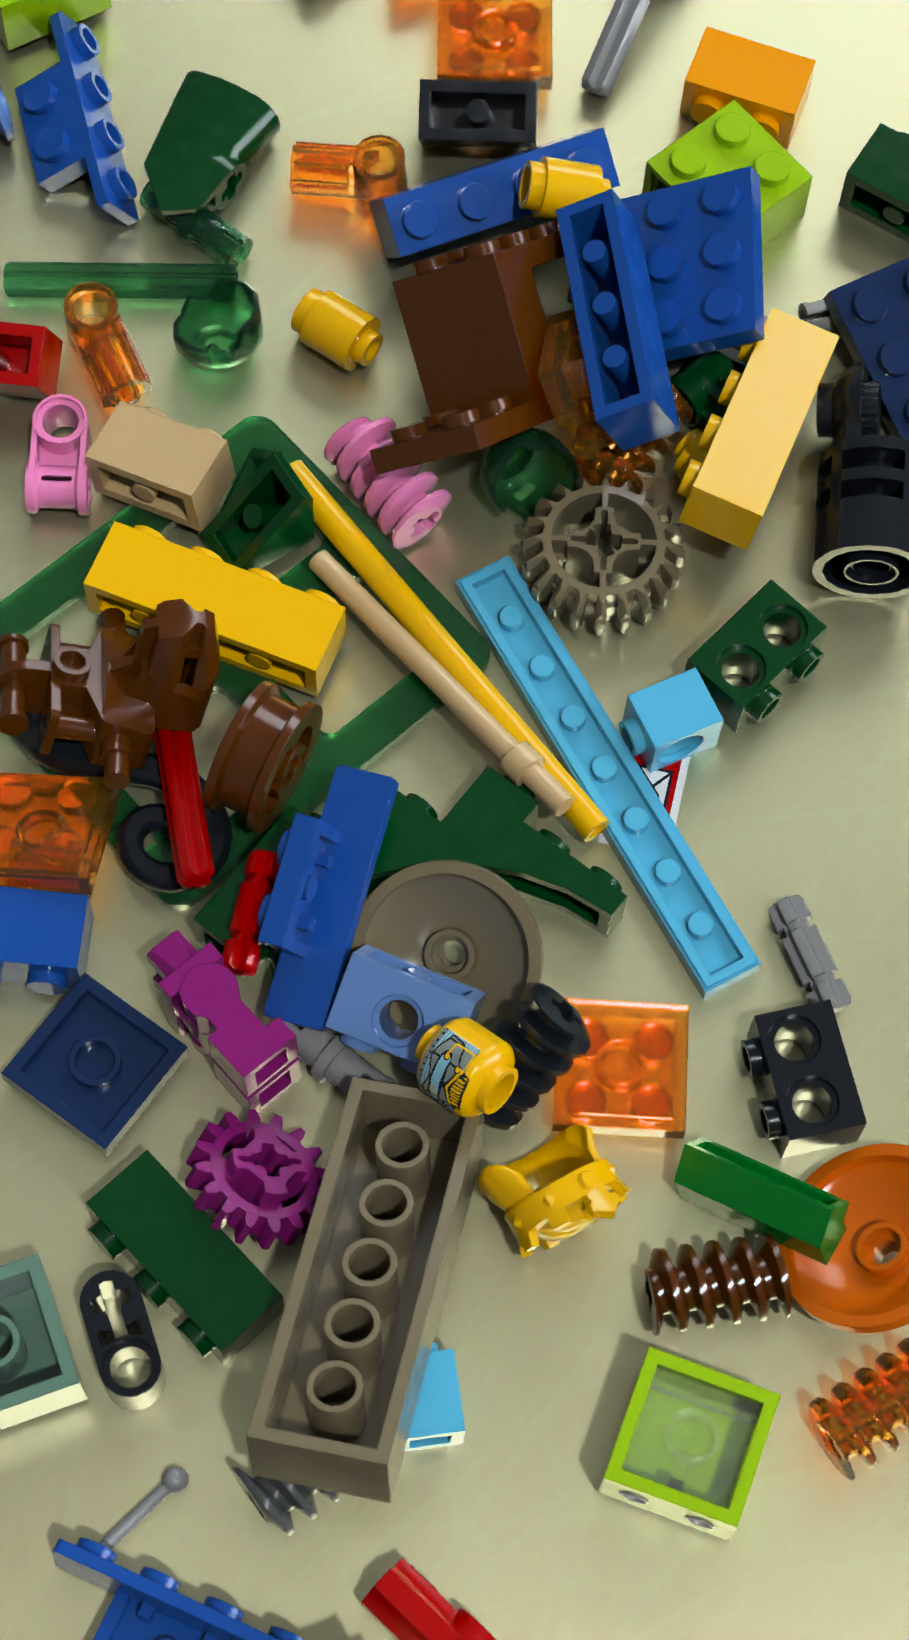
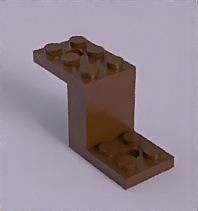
(475, 346)

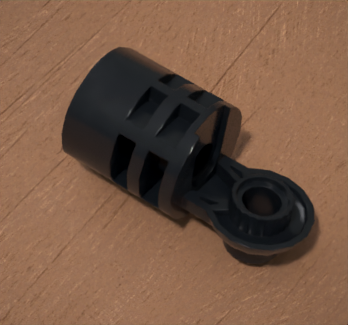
(860, 493)

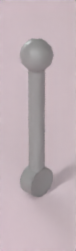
(173, 1481)

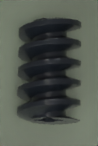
(542, 1050)

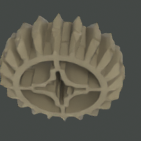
(648, 548)

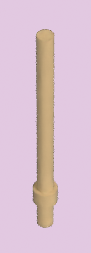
(517, 759)

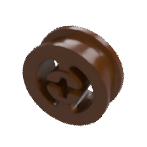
(262, 756)

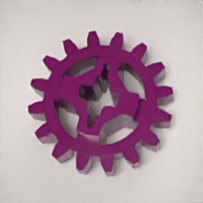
(255, 1178)

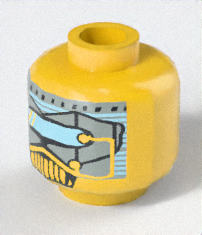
(466, 1067)

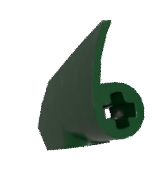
(207, 144)

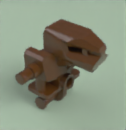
(116, 687)

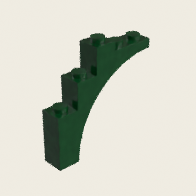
(486, 828)

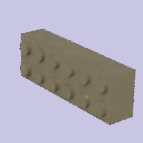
(366, 1294)

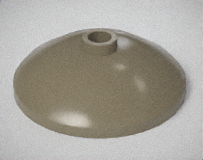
(462, 903)

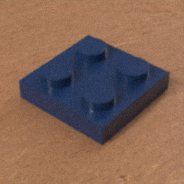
(95, 1064)

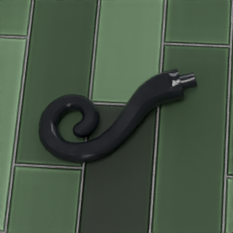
(71, 760)

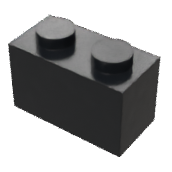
(478, 113)

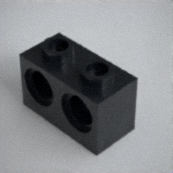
(820, 1078)

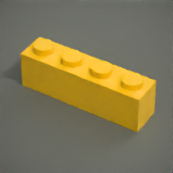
(758, 429)
(258, 619)

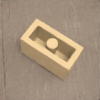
(161, 465)

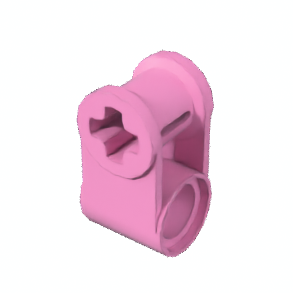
(57, 466)

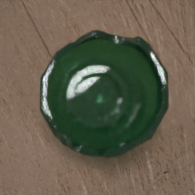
(220, 327)
(525, 469)

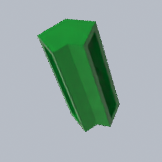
(761, 1198)

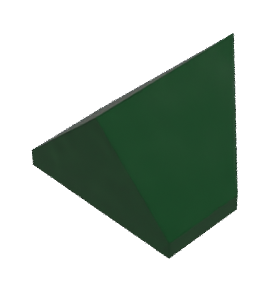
(263, 513)

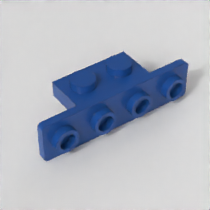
(73, 125)
(322, 894)
(149, 1602)

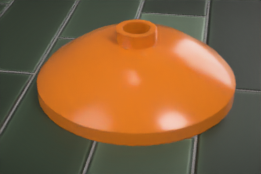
(855, 1287)

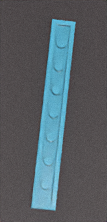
(602, 765)

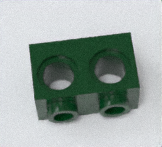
(744, 650)

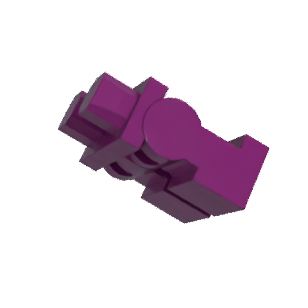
(205, 1000)

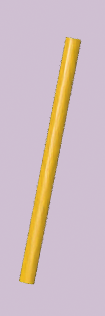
(430, 633)

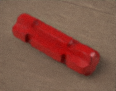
(242, 951)

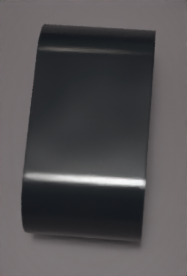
(129, 1346)

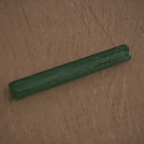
(124, 279)

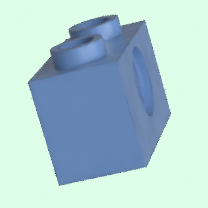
(378, 979)

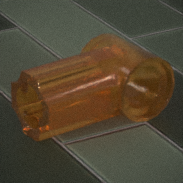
(348, 169)
(104, 346)

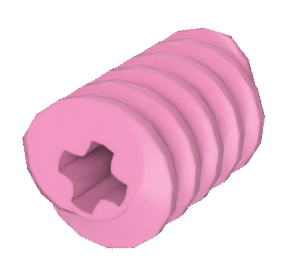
(394, 498)

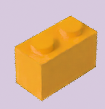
(759, 77)

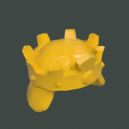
(554, 1190)

